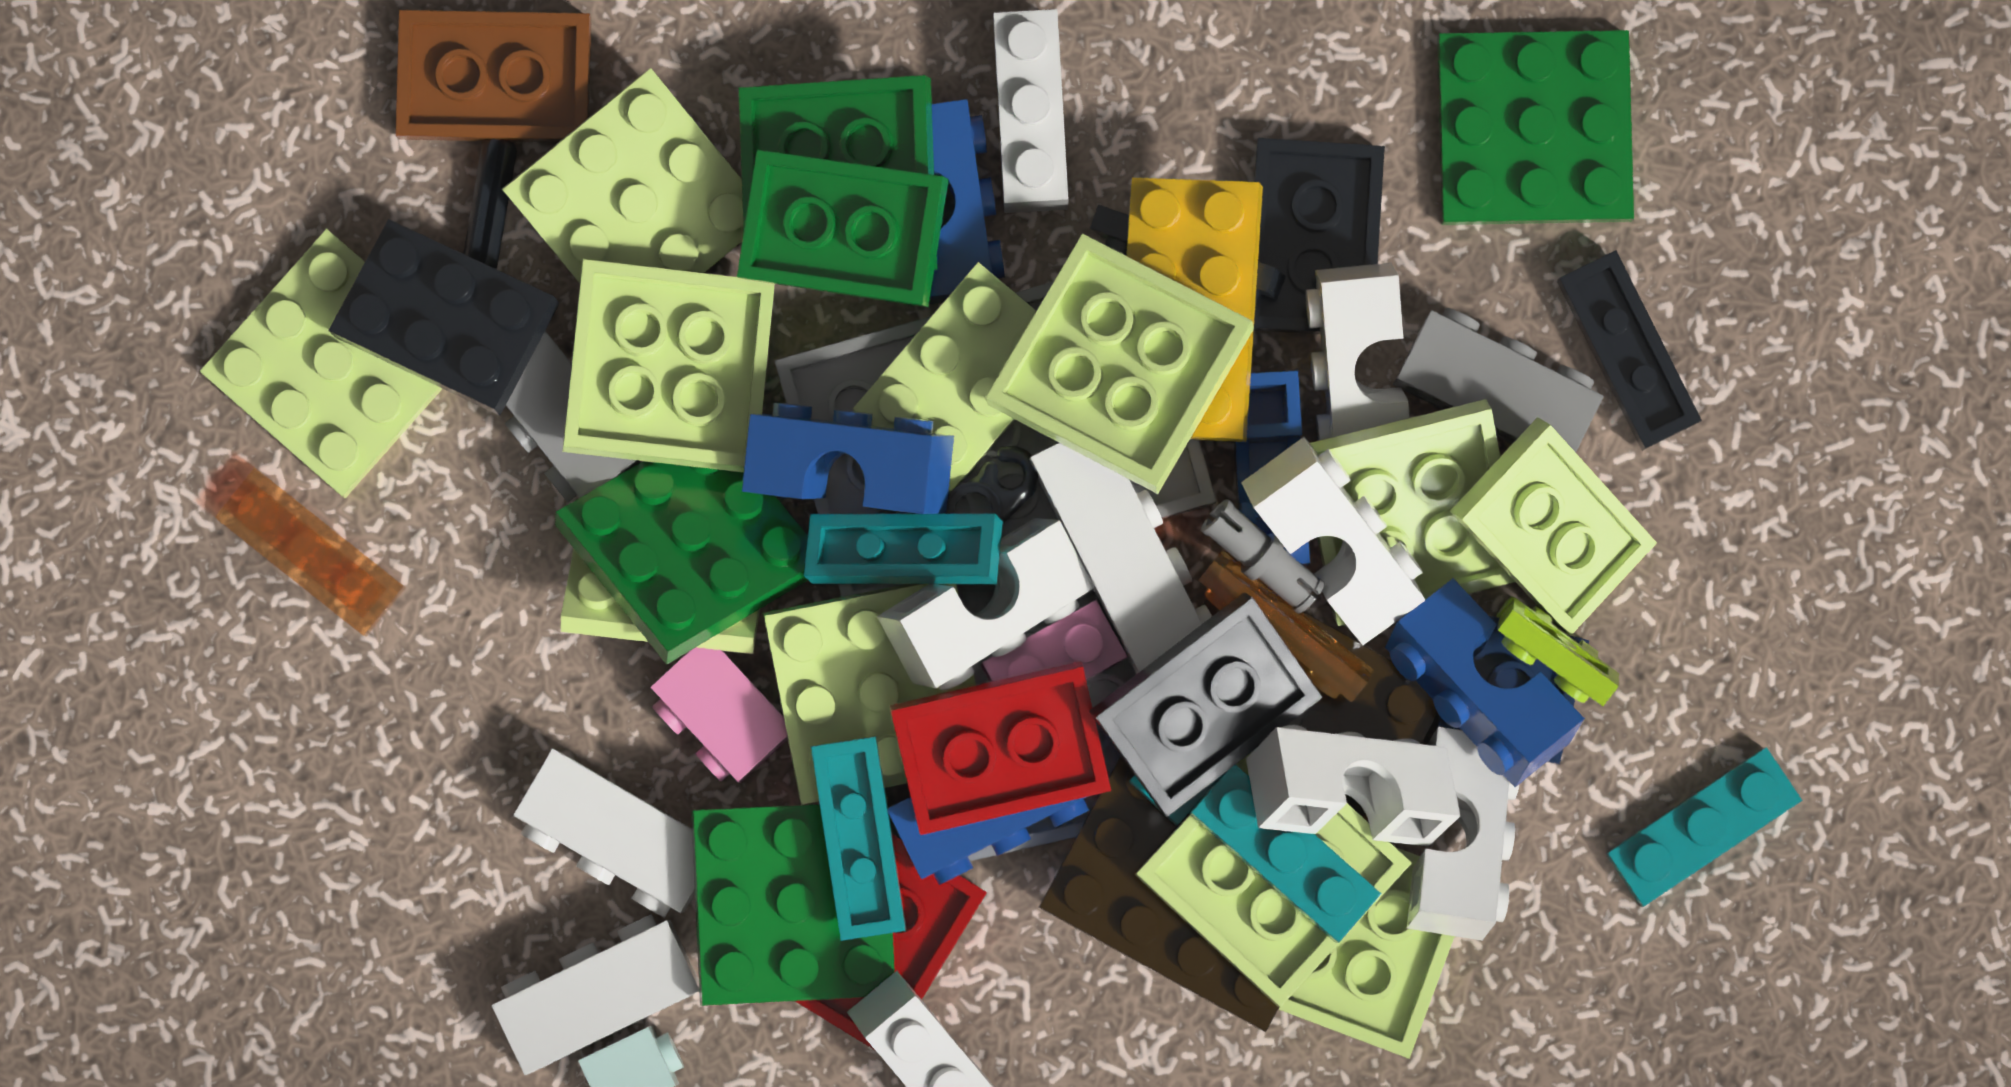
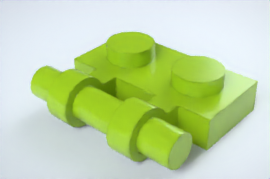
(1577, 665)

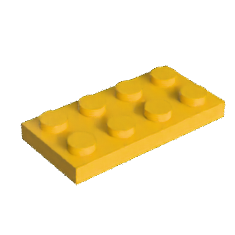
(1209, 242)

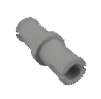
(1262, 556)

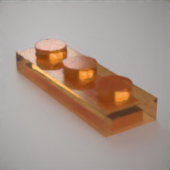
(310, 552)
(1329, 663)

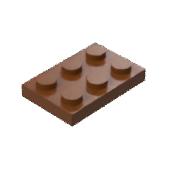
(492, 75)

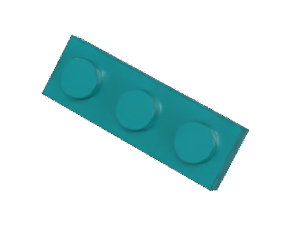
(903, 549)
(1703, 827)
(858, 838)
(1289, 861)

